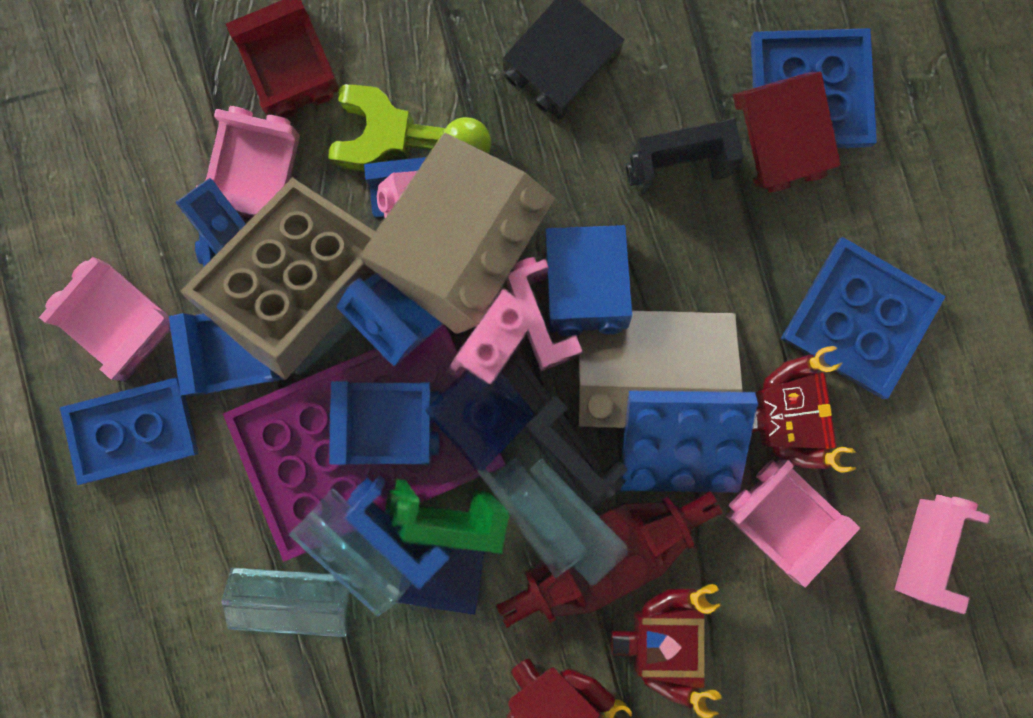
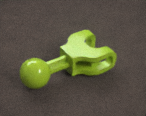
(393, 131)

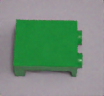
(478, 529)

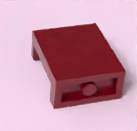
(284, 58)
(789, 130)

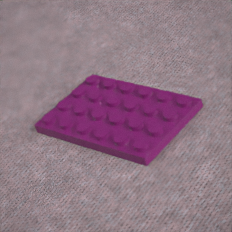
(288, 440)

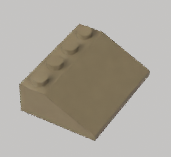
(457, 231)
(283, 277)
(654, 355)

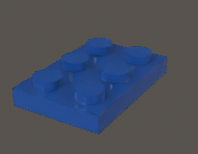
(128, 431)

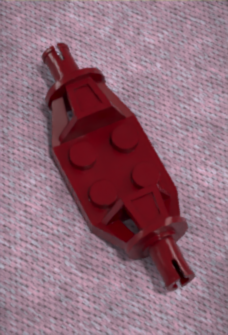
(650, 553)

